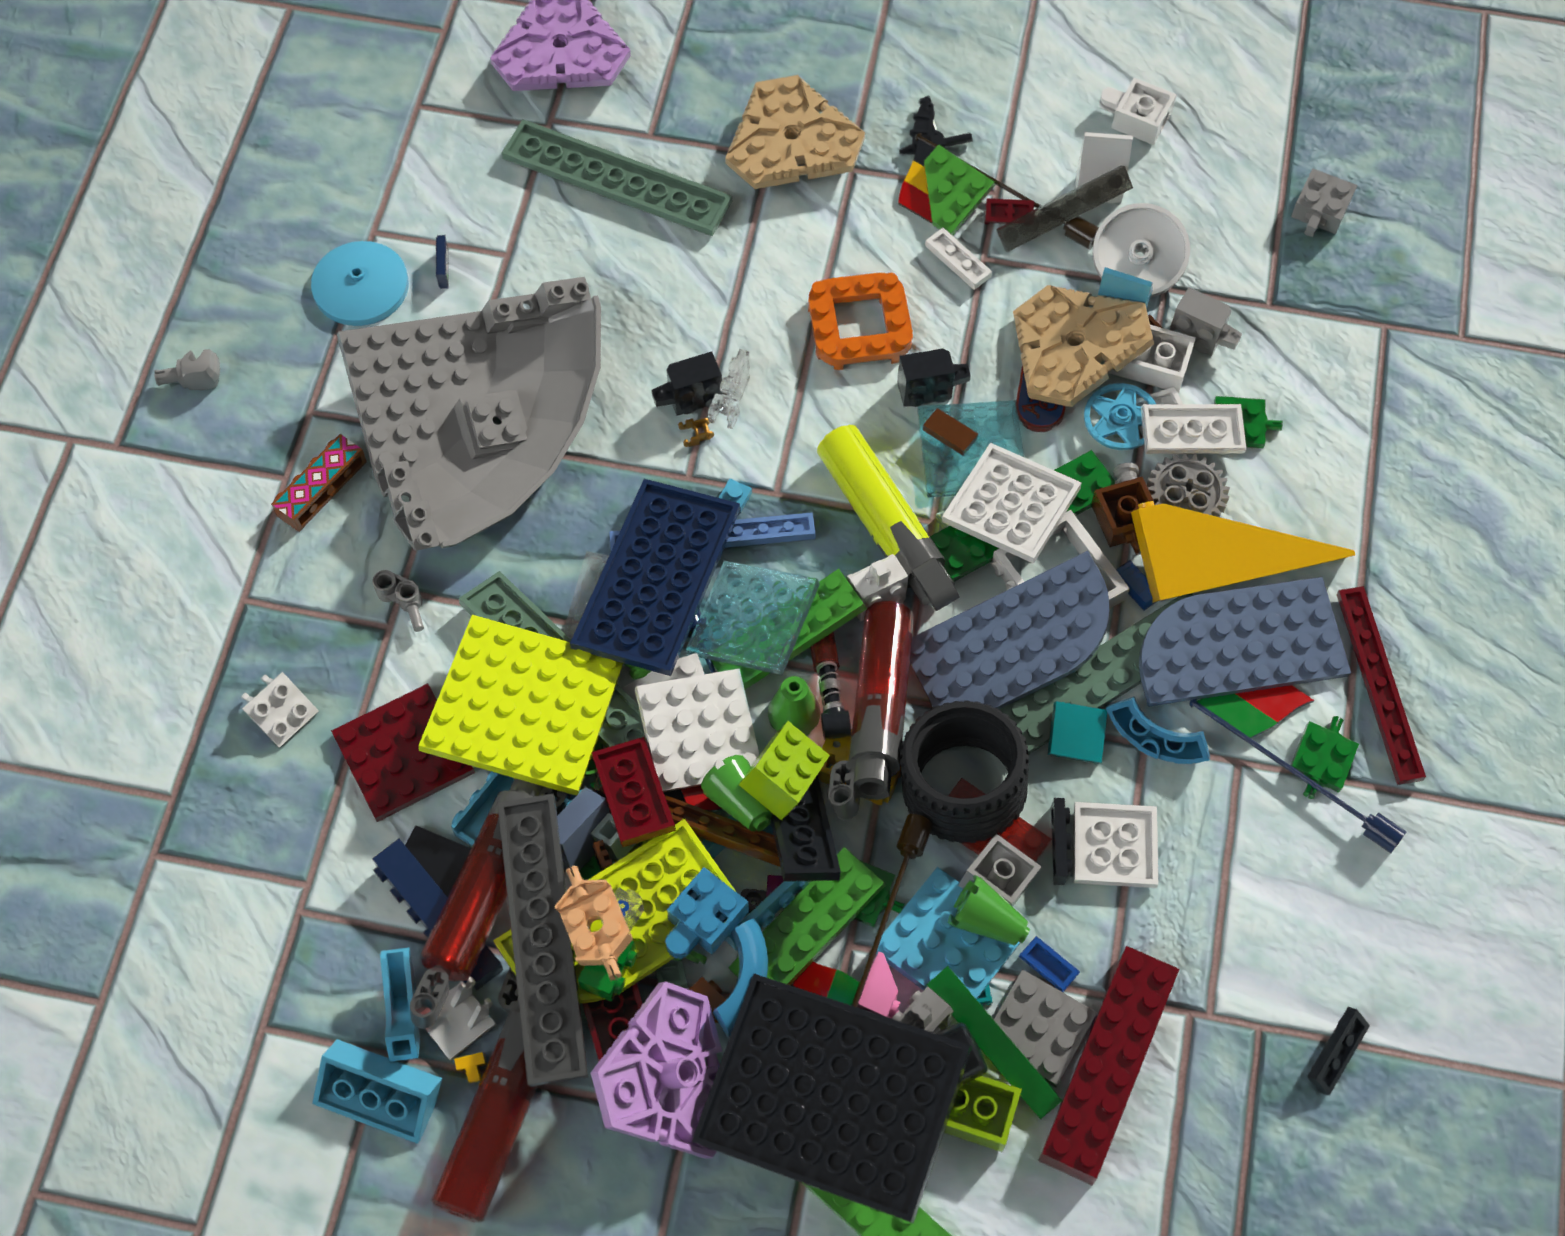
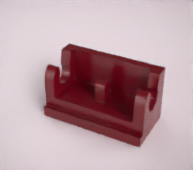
(1006, 210)

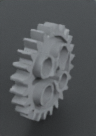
(1191, 473)

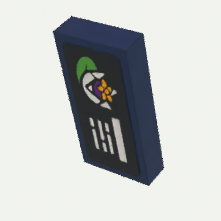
(442, 262)

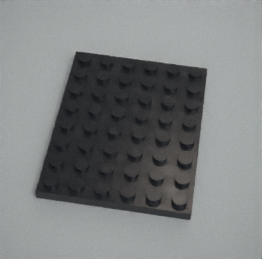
(833, 1096)

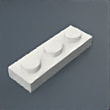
(958, 258)

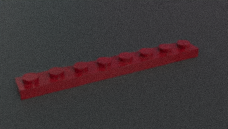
(1381, 686)

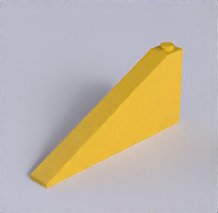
(1202, 552)

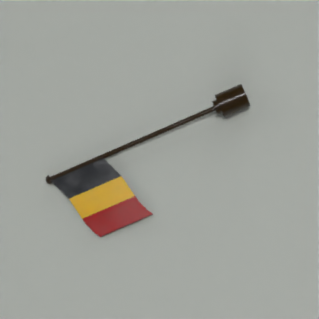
(916, 199)

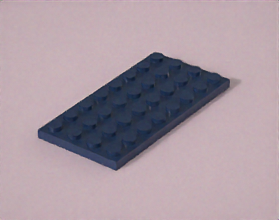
(656, 577)

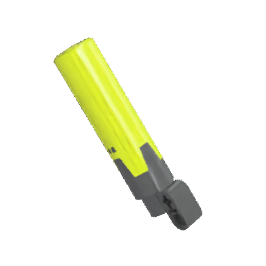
(887, 514)

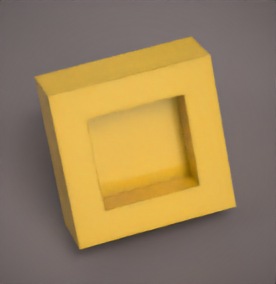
(471, 1064)

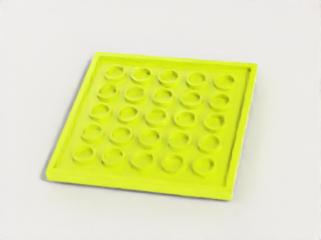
(521, 705)

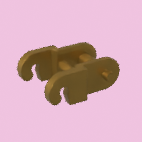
(690, 423)

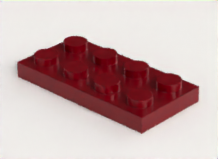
(633, 792)

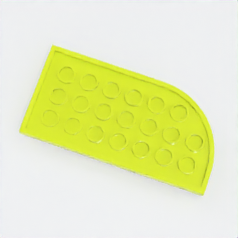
(659, 875)

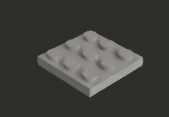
(1044, 1024)

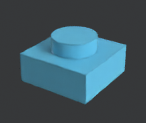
(736, 492)

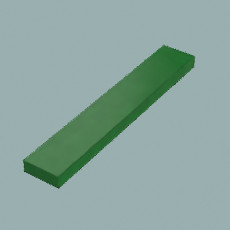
(995, 1043)

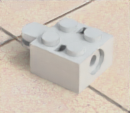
(1140, 110)

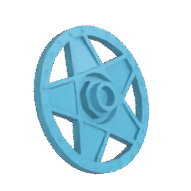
(1117, 416)

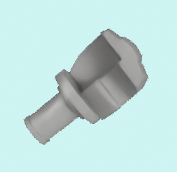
(192, 372)

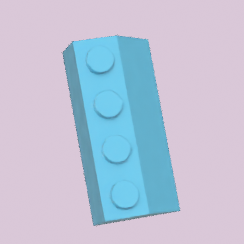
(376, 1090)

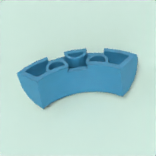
(1155, 740)
(752, 960)

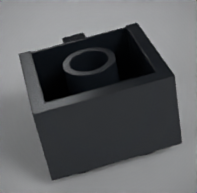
(929, 377)
(690, 384)

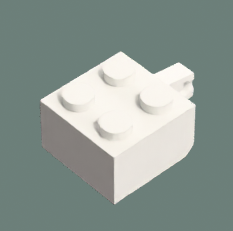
(880, 582)

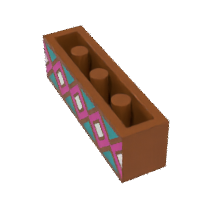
(319, 482)

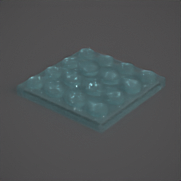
(947, 469)
(753, 617)

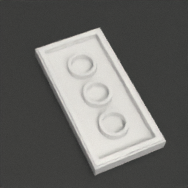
(1193, 428)

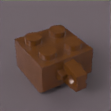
(1114, 508)

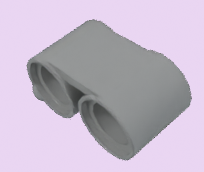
(397, 591)

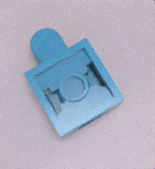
(701, 915)

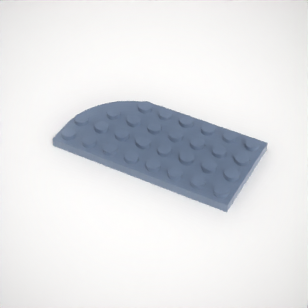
(1016, 638)
(1242, 642)

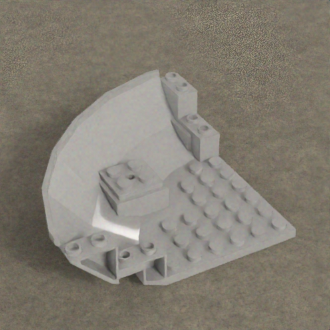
(439, 381)

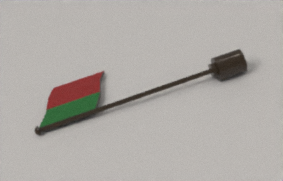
(836, 983)

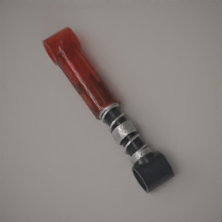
(825, 661)

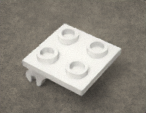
(279, 708)
(460, 1020)

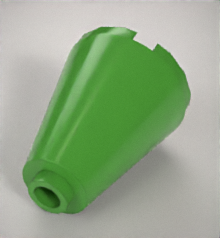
(794, 704)
(723, 789)
(988, 914)

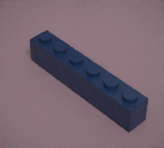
(424, 900)

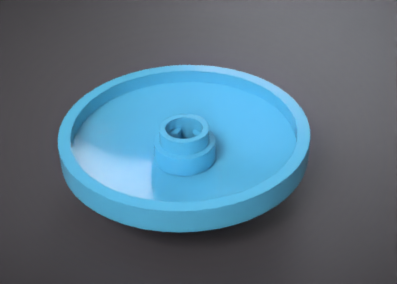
(359, 283)

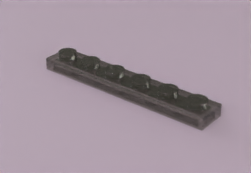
(1064, 208)

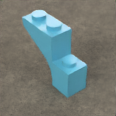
(399, 986)

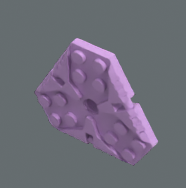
(560, 39)
(662, 1082)

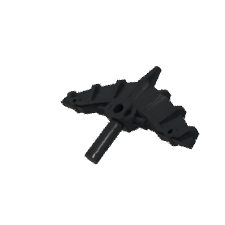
(926, 126)

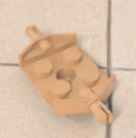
(580, 908)

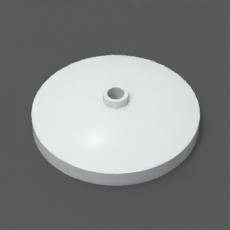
(1144, 230)

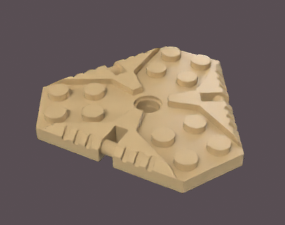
(786, 130)
(1068, 340)

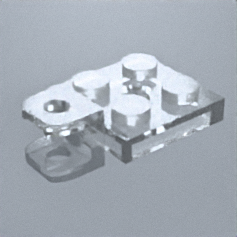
(732, 389)

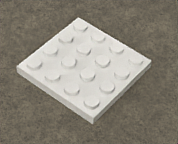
(1011, 502)
(695, 726)

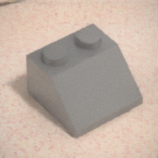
(1003, 869)

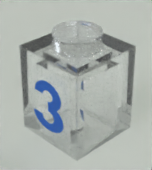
(630, 905)

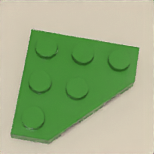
(953, 189)

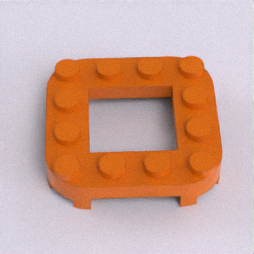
(862, 348)

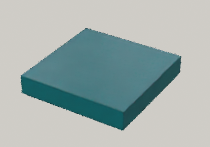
(1077, 732)

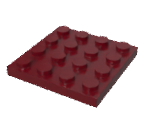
(387, 758)

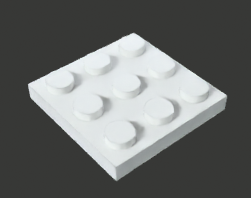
(1115, 845)

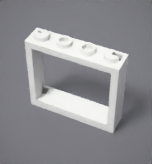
(1082, 542)

